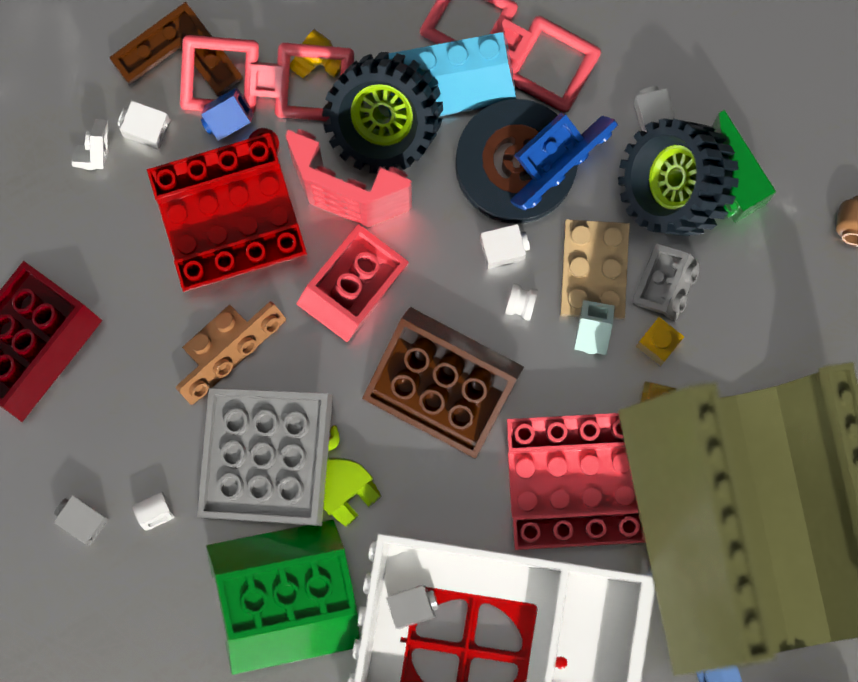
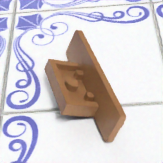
(224, 345)

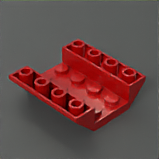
(226, 212)

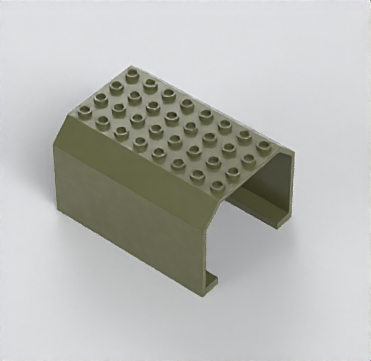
(750, 516)

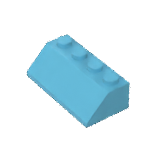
(467, 71)

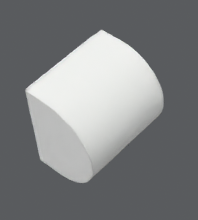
(153, 511)

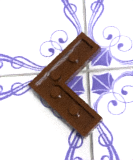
(165, 39)

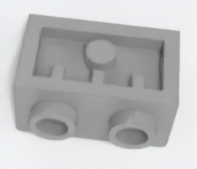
(667, 281)

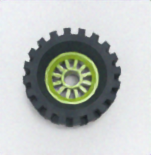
(352, 126)
(678, 177)

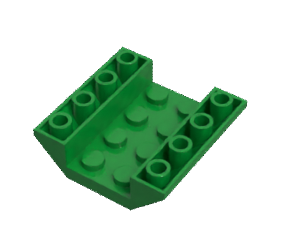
(284, 596)

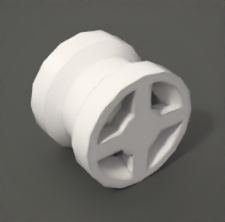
(521, 302)

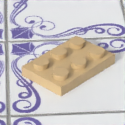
(594, 266)

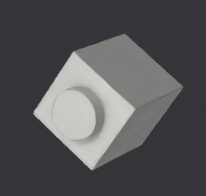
(79, 519)
(412, 606)

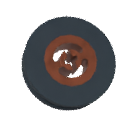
(482, 185)

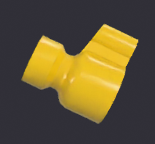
(304, 66)

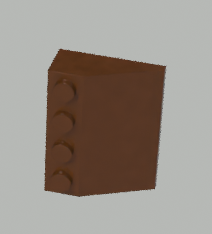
(442, 382)

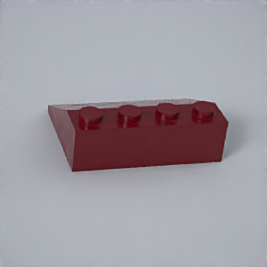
(38, 337)

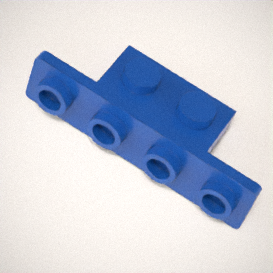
(554, 153)

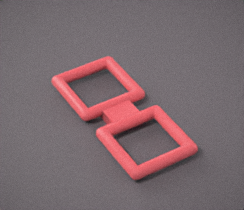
(520, 44)
(260, 77)

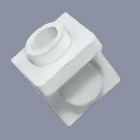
(96, 147)

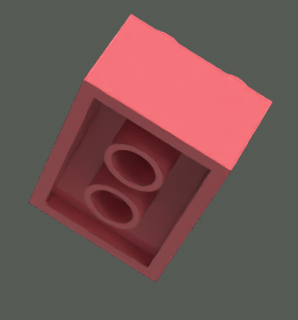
(352, 283)

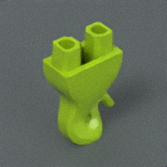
(345, 481)

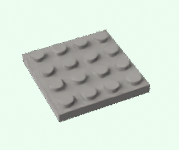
(265, 456)

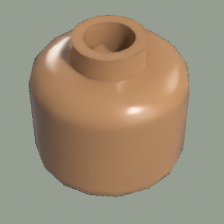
(848, 221)

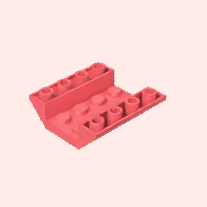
(387, 199)
(571, 483)

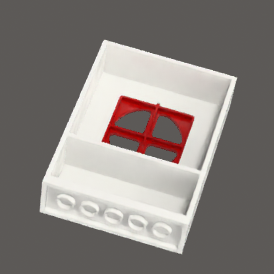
(559, 608)

